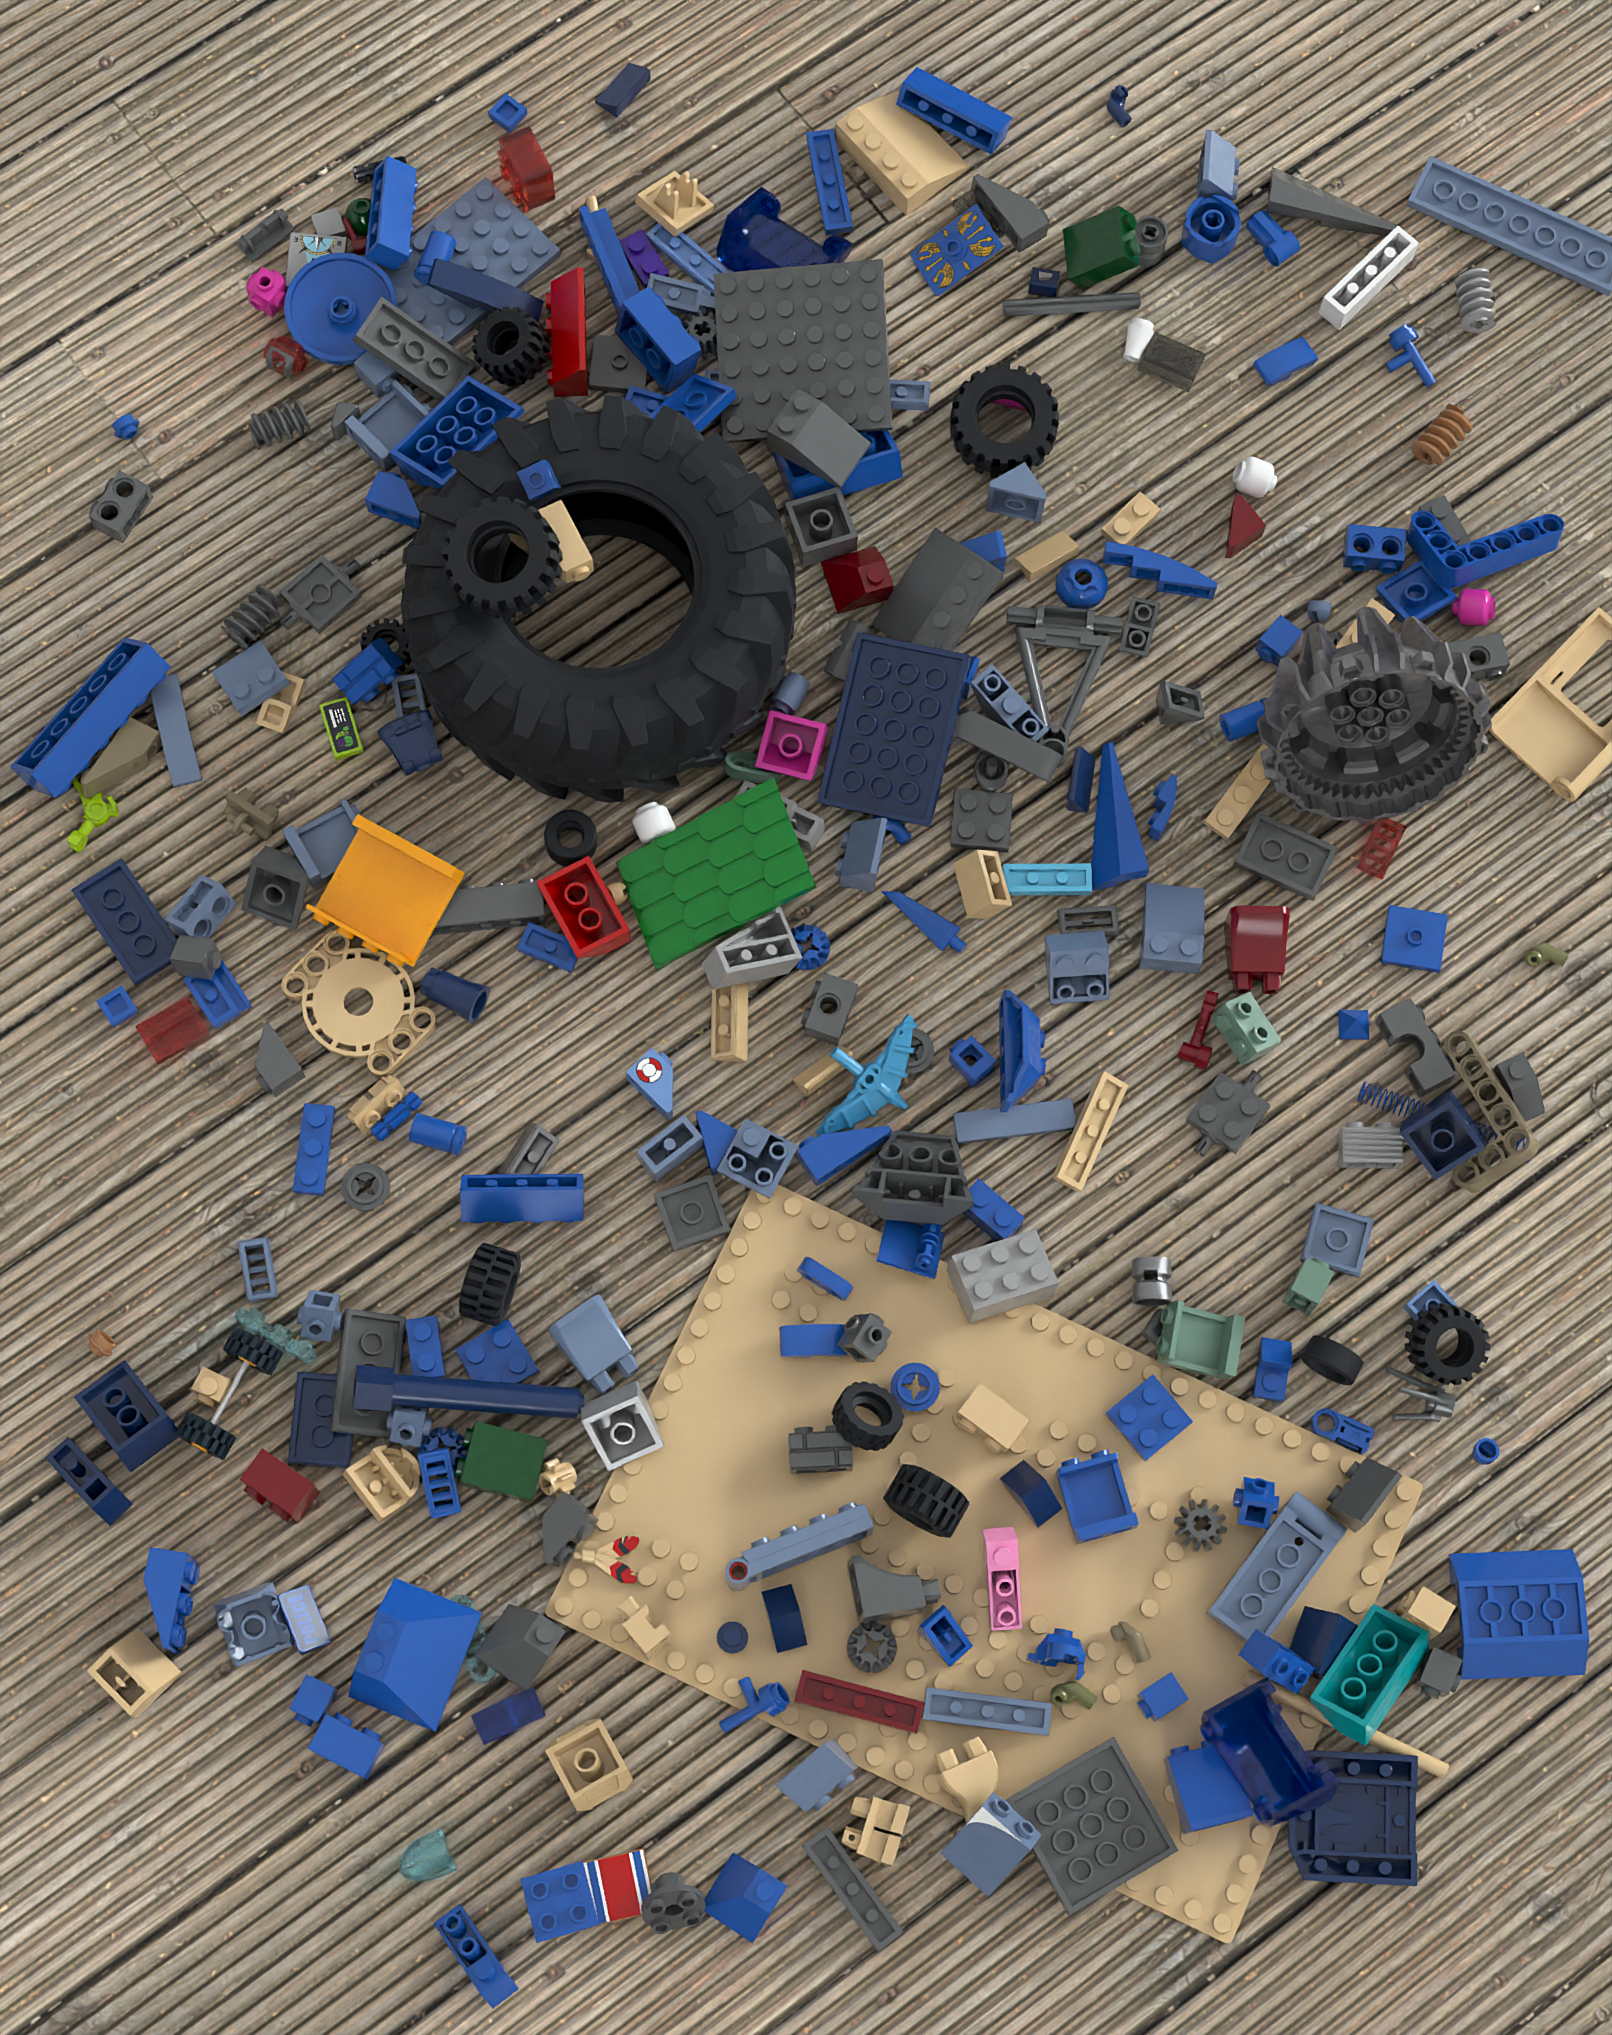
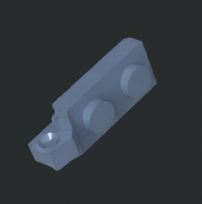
(682, 295)

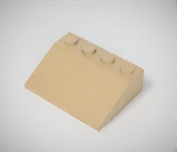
(898, 151)

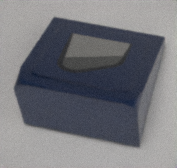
(1043, 282)

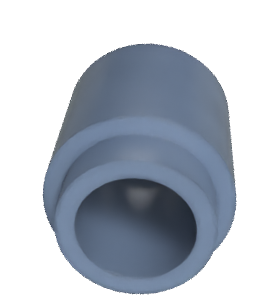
(789, 693)

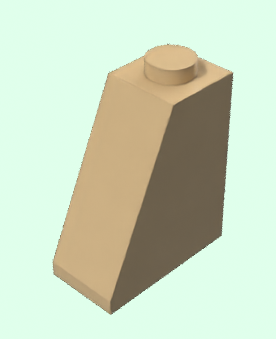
(577, 561)

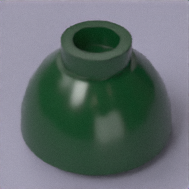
(358, 215)

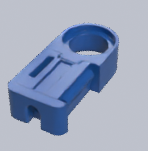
(1345, 1430)

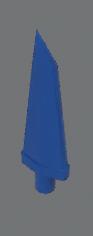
(934, 926)

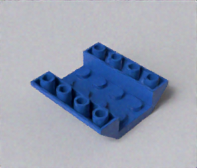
(1520, 1614)

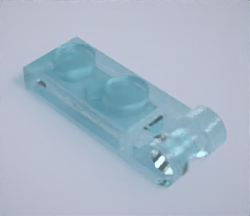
(277, 1335)

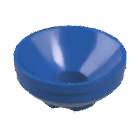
(1080, 595)

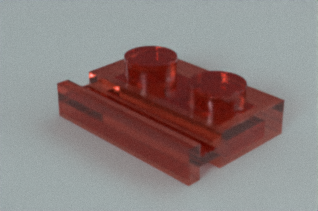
(172, 1030)

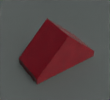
(1244, 527)

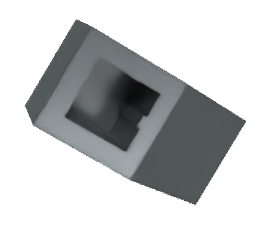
(564, 1527)

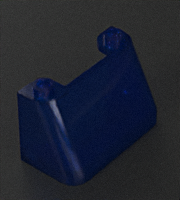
(760, 240)
(1266, 1755)

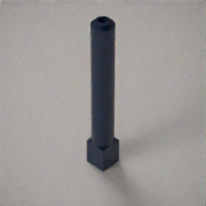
(380, 1389)

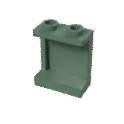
(1200, 1341)

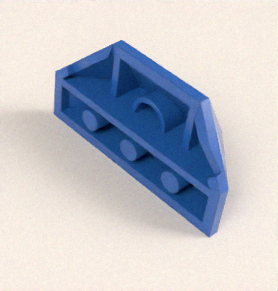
(1019, 1049)

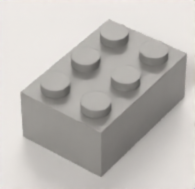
(1002, 1276)

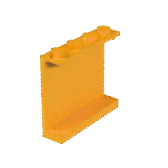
(387, 893)

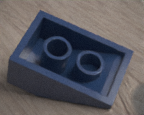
(127, 1415)

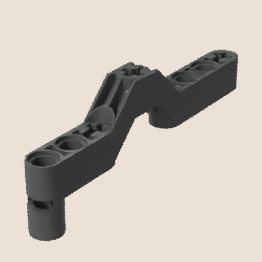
(969, 725)

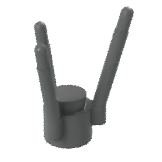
(1437, 1400)

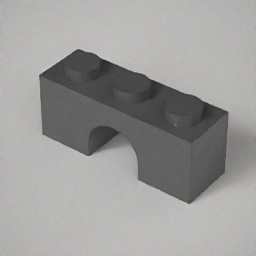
(1407, 1024)

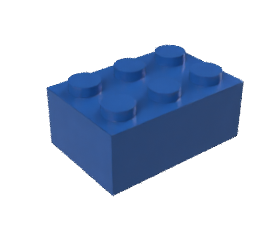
(658, 339)

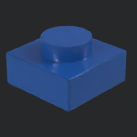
(507, 113)
(117, 1006)

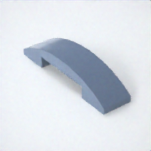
(175, 732)

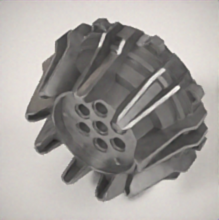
(1372, 722)

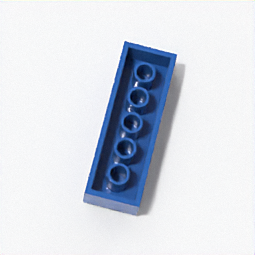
(91, 717)

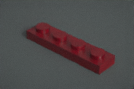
(859, 1702)

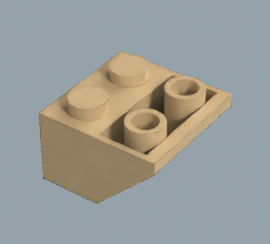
(134, 1672)

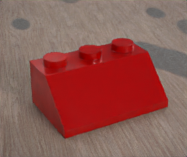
(585, 909)

